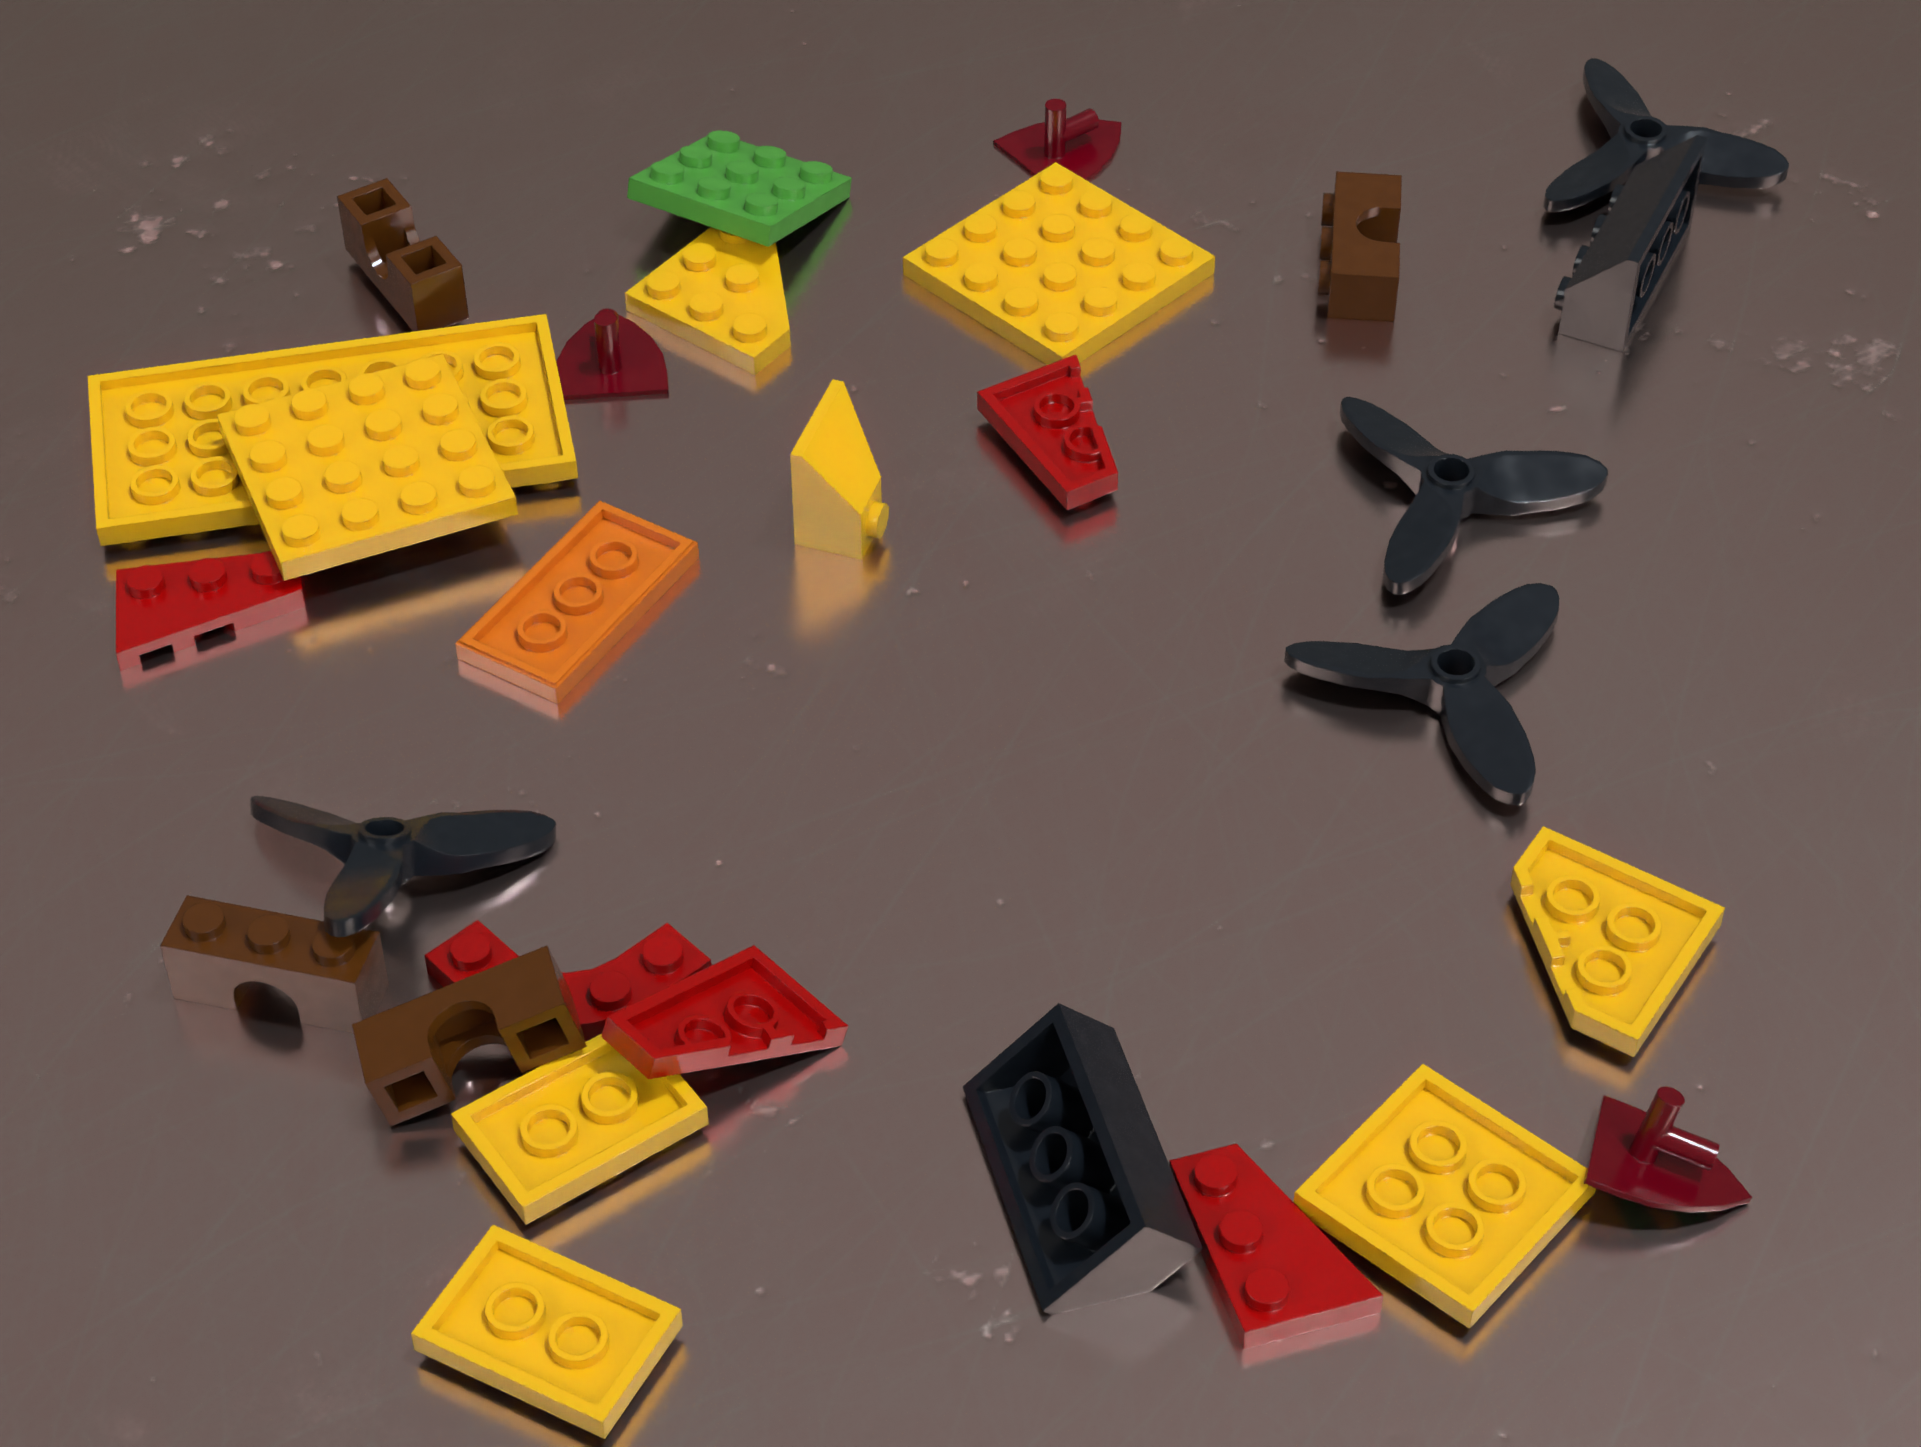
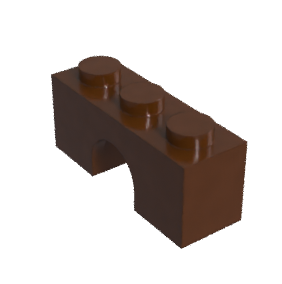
(1361, 246)
(413, 275)
(223, 947)
(416, 1045)

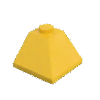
(836, 481)

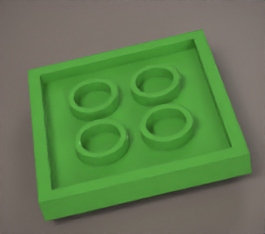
(740, 187)

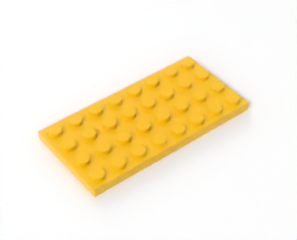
(169, 470)

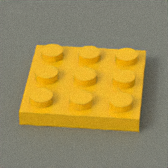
(1445, 1194)

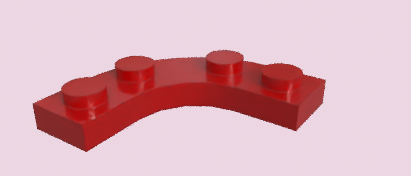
(597, 992)

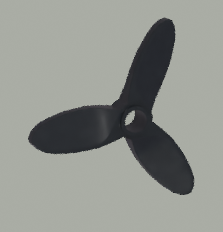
(1639, 136)
(1455, 487)
(1458, 683)
(391, 851)

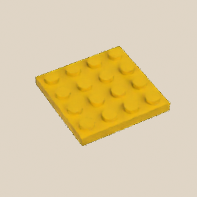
(1058, 266)
(365, 466)

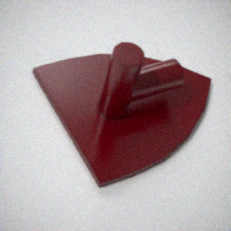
(1077, 143)
(611, 360)
(1656, 1163)

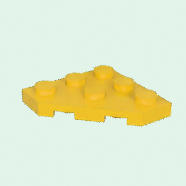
(720, 298)
(1609, 936)

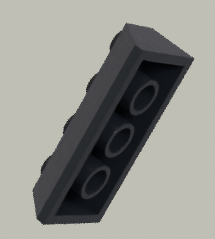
(1631, 248)
(1080, 1164)

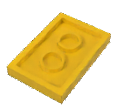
(574, 1126)
(548, 1330)

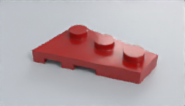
(1054, 430)
(188, 598)
(723, 1018)
(1265, 1253)

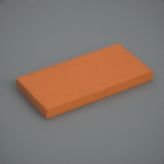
(577, 601)

